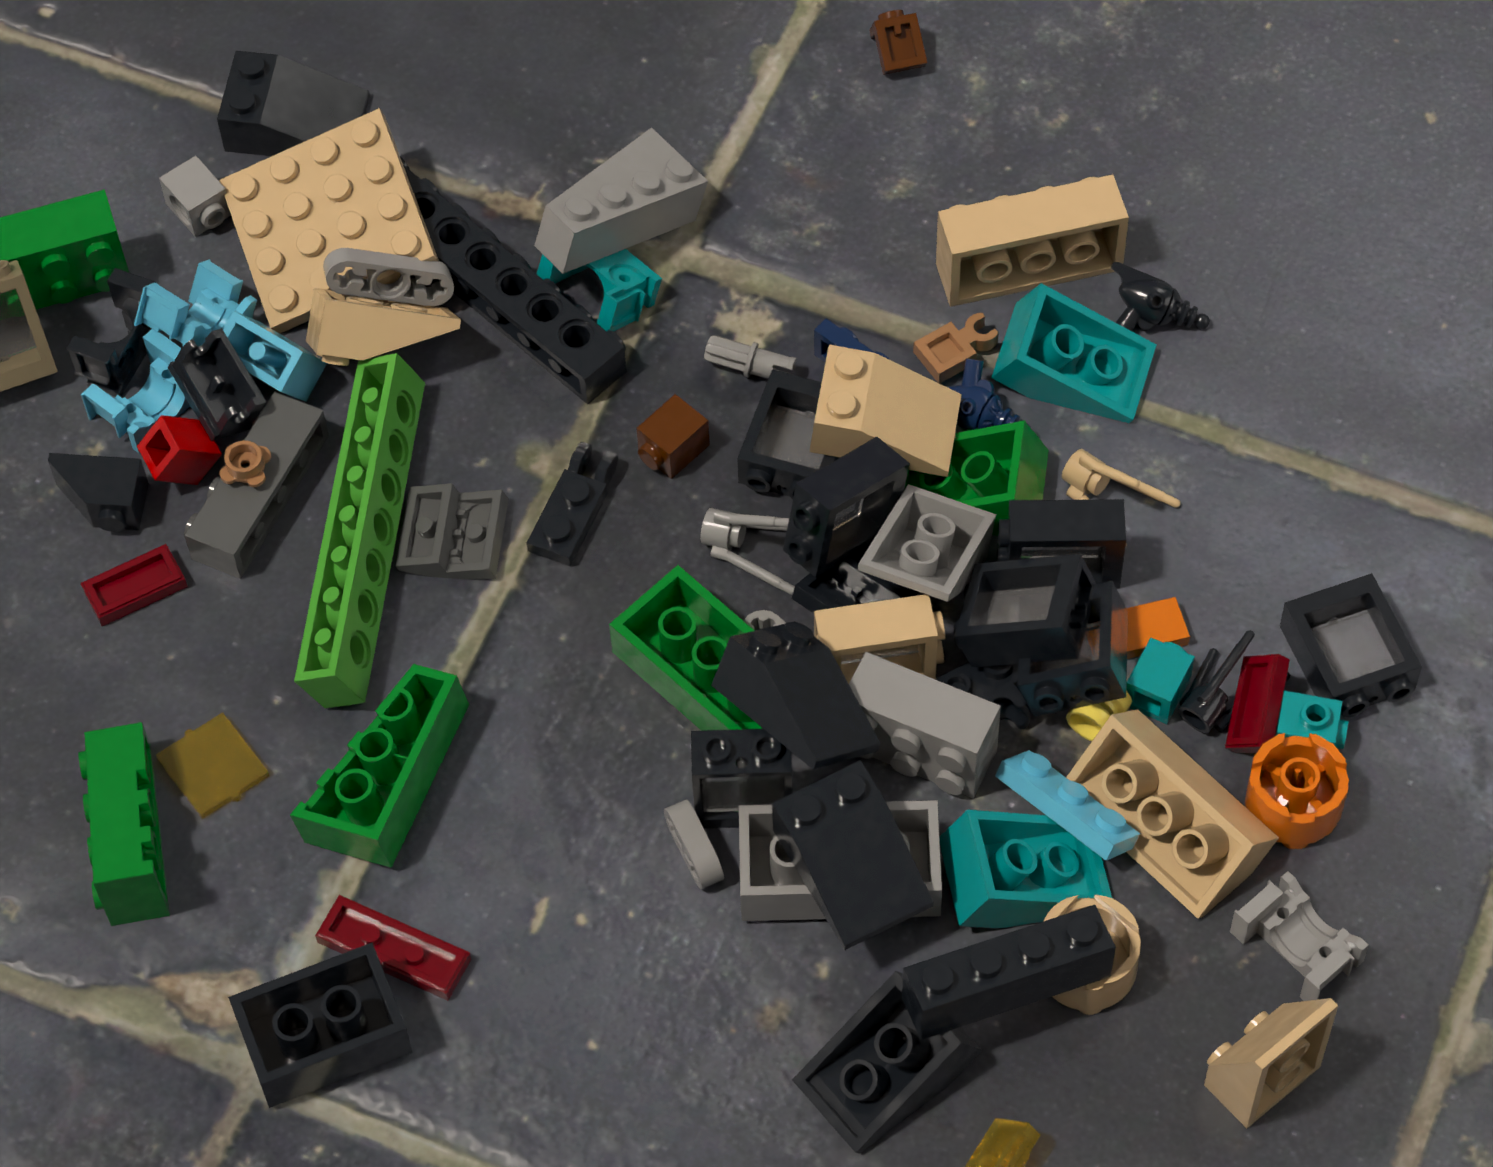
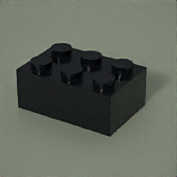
(321, 1024)

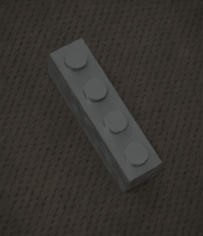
(241, 516)

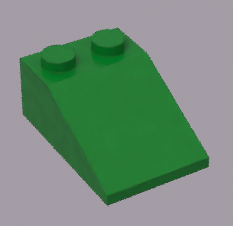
(991, 469)

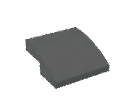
(452, 532)

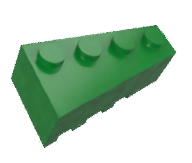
(384, 777)
(123, 825)

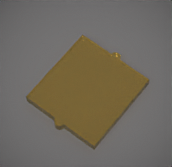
(212, 765)

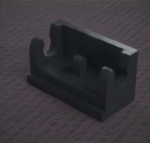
(217, 386)

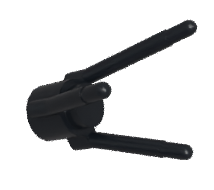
(1206, 703)

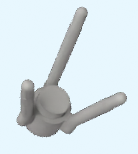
(728, 530)

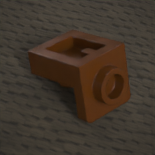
(898, 41)

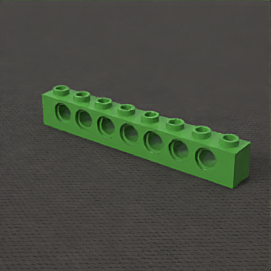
(360, 532)

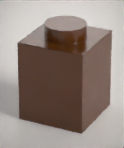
(672, 437)

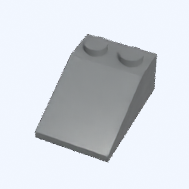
(930, 544)

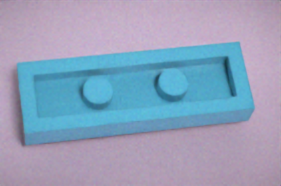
(1068, 804)

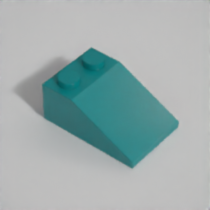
(1073, 357)
(1015, 868)

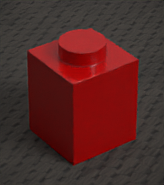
(178, 450)

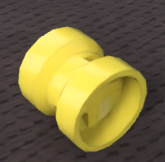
(1090, 719)

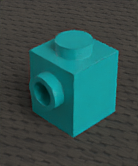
(1312, 714)

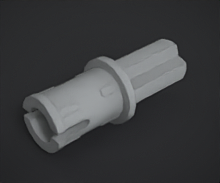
(745, 357)

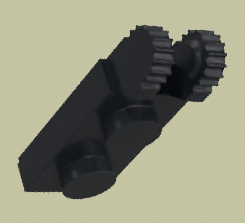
(572, 507)

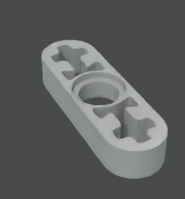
(375, 263)

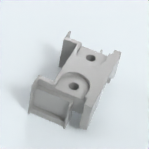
(1300, 936)

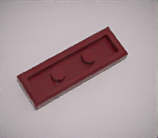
(400, 948)

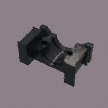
(114, 363)

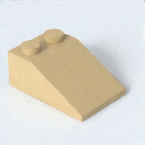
(364, 327)
(876, 397)
(1270, 1058)

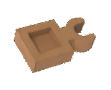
(947, 348)

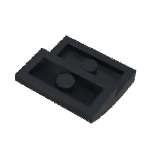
(845, 587)

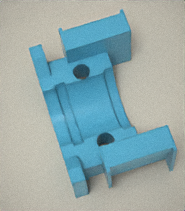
(213, 301)
(156, 398)

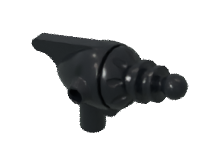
(1153, 302)

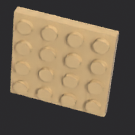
(319, 198)

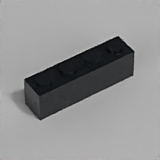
(1008, 972)

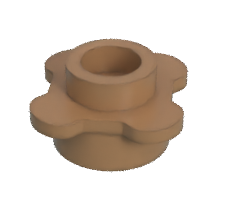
(242, 453)

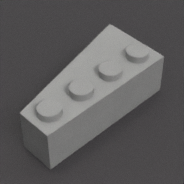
(621, 204)

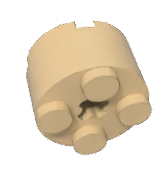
(1125, 935)

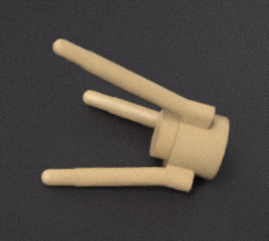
(1091, 475)

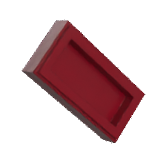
(134, 585)
(1257, 702)

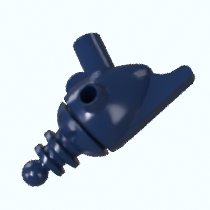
(978, 402)

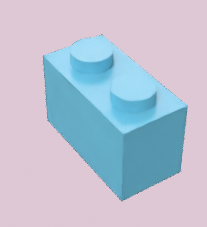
(274, 356)

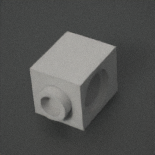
(195, 196)

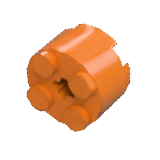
(1298, 788)

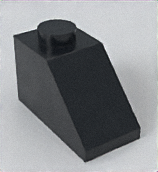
(103, 488)

